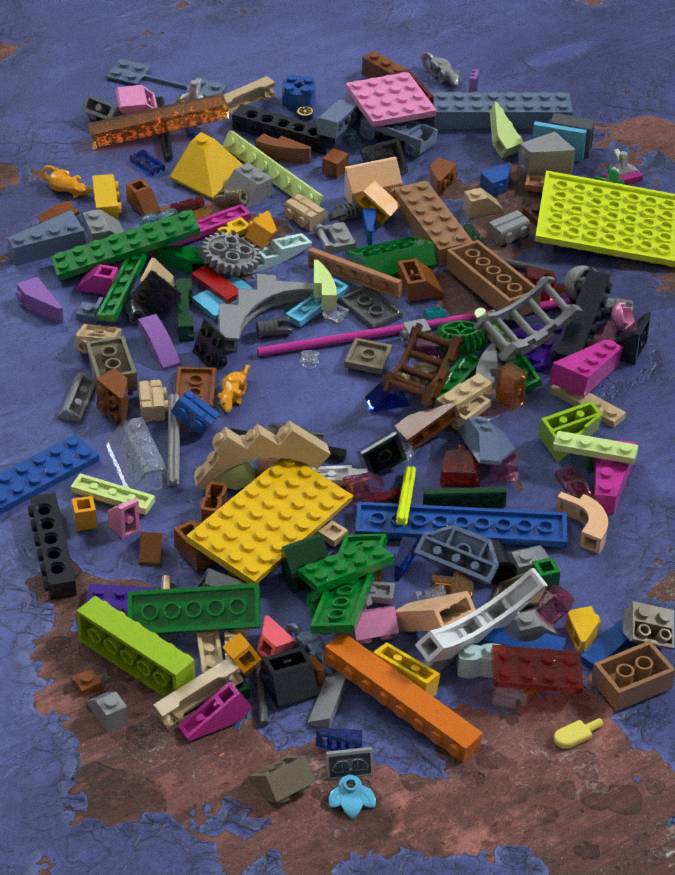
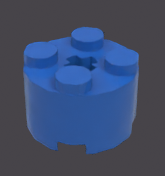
(298, 92)

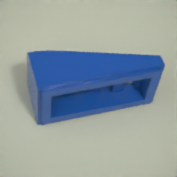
(369, 222)

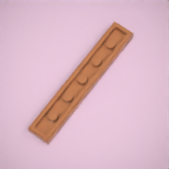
(357, 273)

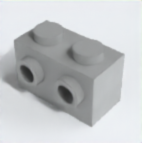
(100, 108)

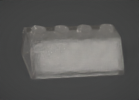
(136, 456)

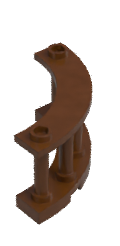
(432, 390)

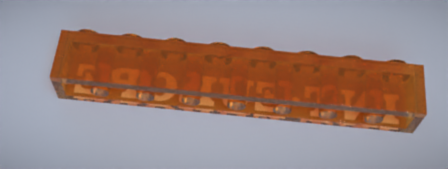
(158, 120)

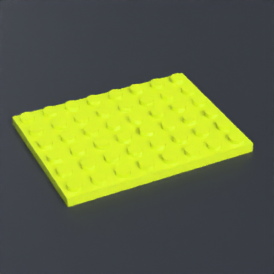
(607, 218)

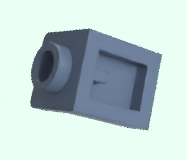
(88, 311)

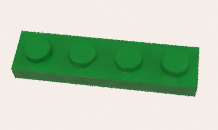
(460, 372)

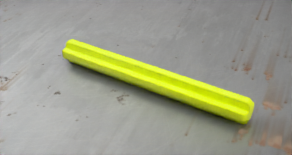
(406, 495)

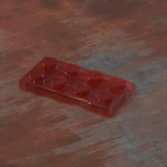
(537, 669)

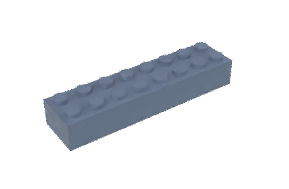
(473, 109)

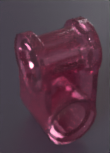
(359, 484)

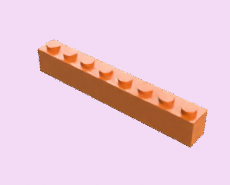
(403, 697)

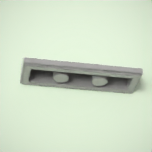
(77, 398)
(328, 700)

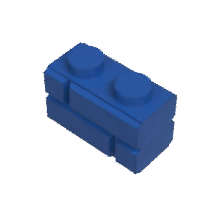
(195, 412)

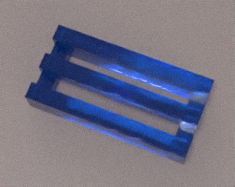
(145, 164)

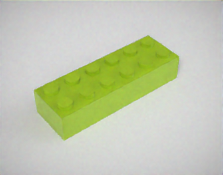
(133, 647)

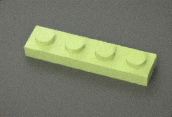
(595, 447)
(111, 492)

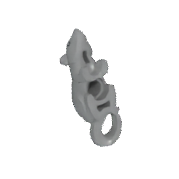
(440, 68)

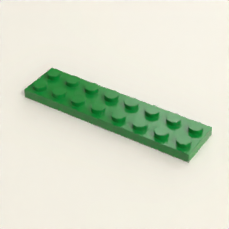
(125, 244)
(343, 605)

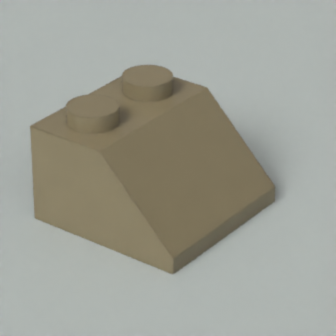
(283, 778)

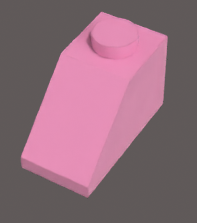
(124, 518)

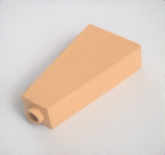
(434, 612)

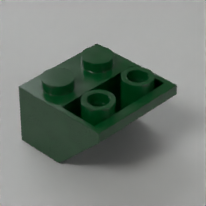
(297, 556)

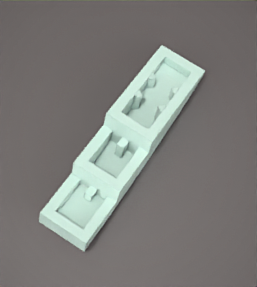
(281, 250)

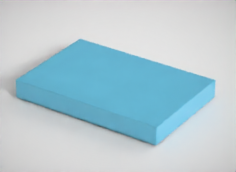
(573, 136)
(210, 303)

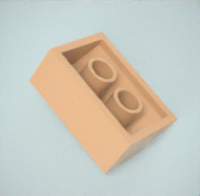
(360, 176)

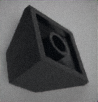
(634, 339)

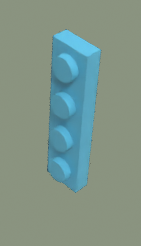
(312, 306)

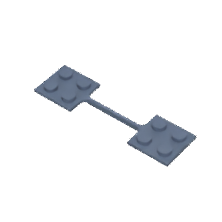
(133, 72)

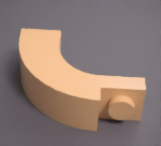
(591, 515)

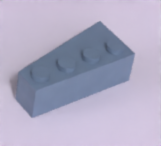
(46, 239)

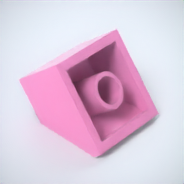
(376, 623)

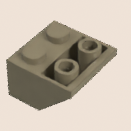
(649, 623)

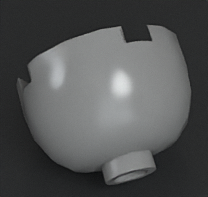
(574, 280)

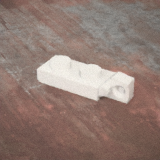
(336, 473)

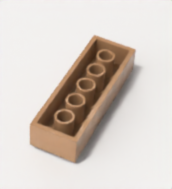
(430, 218)
(489, 276)

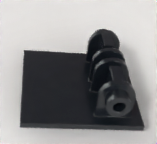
(156, 294)
(210, 345)

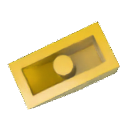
(582, 627)

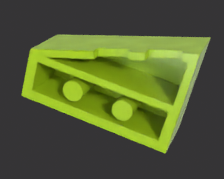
(577, 420)

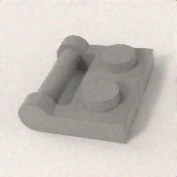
(339, 235)

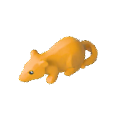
(61, 181)
(233, 388)

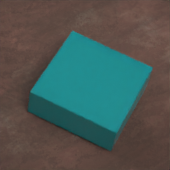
(434, 313)

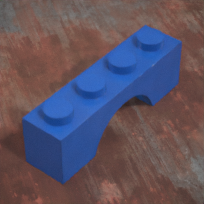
(546, 641)

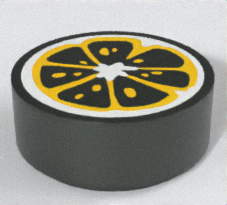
(305, 113)

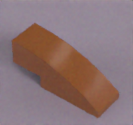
(284, 149)

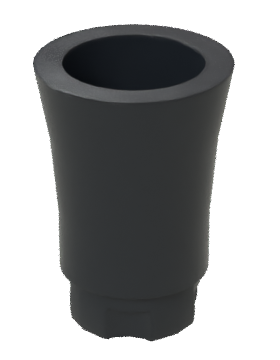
(506, 567)

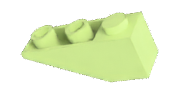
(504, 136)

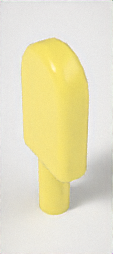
(575, 733)

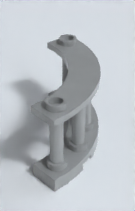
(534, 338)

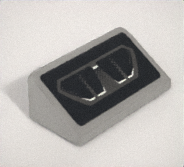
(349, 762)

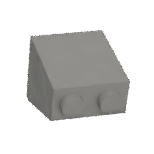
(546, 154)

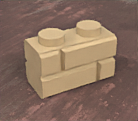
(304, 212)
(152, 401)

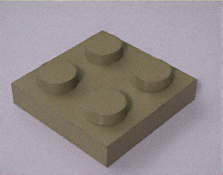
(368, 356)

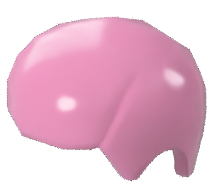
(622, 316)

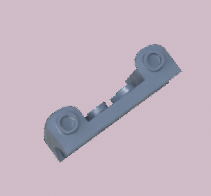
(416, 135)

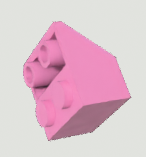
(135, 99)

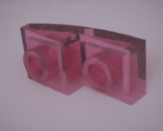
(572, 482)

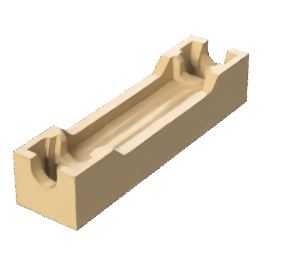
(251, 93)
(174, 706)

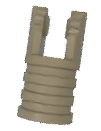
(231, 197)

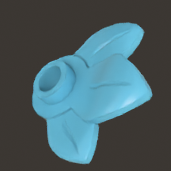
(351, 798)

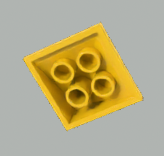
(205, 166)

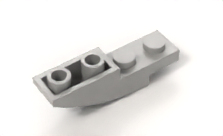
(488, 368)

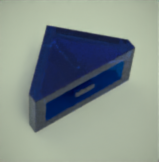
(383, 400)

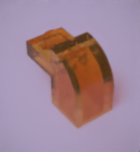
(458, 583)

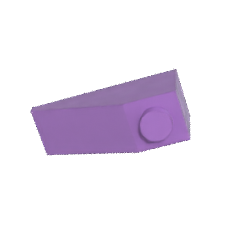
(38, 299)

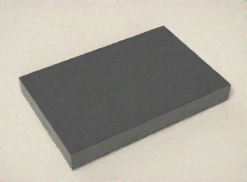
(370, 308)

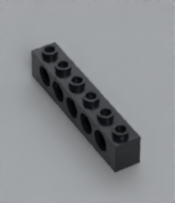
(260, 122)
(53, 546)

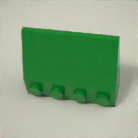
(385, 255)

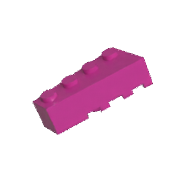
(586, 368)
(610, 481)

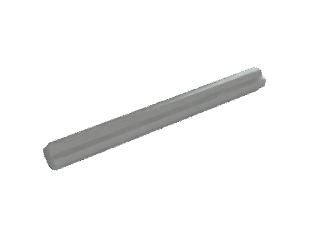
(173, 443)

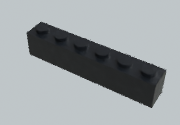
(591, 300)

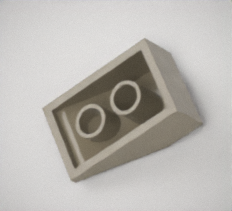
(111, 354)

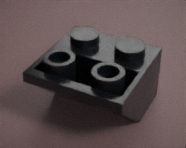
(289, 677)

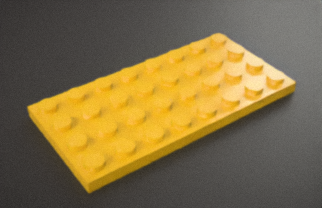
(270, 512)

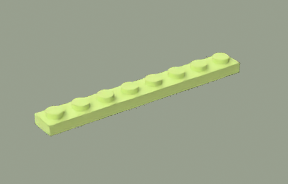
(280, 176)

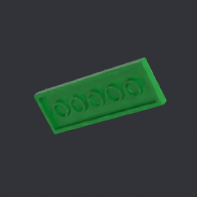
(197, 608)

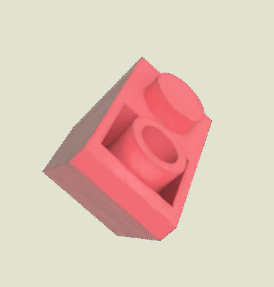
(273, 638)

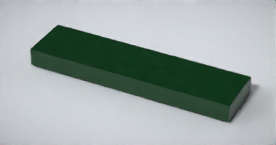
(466, 497)

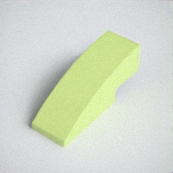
(324, 287)

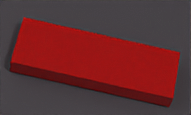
(216, 284)

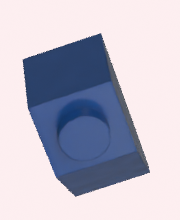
(496, 180)

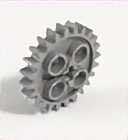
(230, 253)

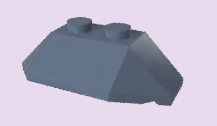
(485, 440)
(460, 551)

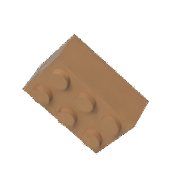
(633, 675)

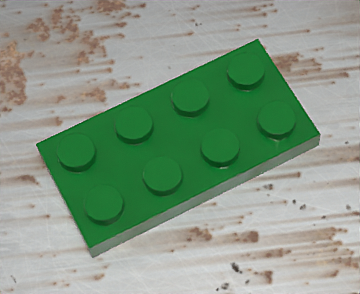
(346, 566)

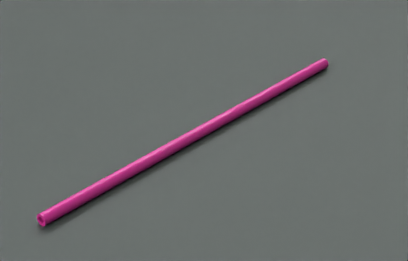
(372, 333)

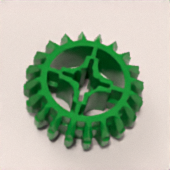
(472, 339)

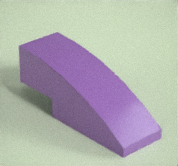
(158, 342)

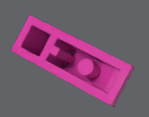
(217, 712)

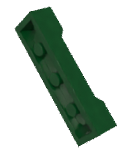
(185, 320)

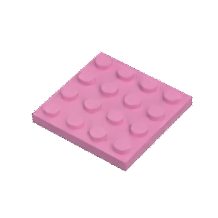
(390, 99)

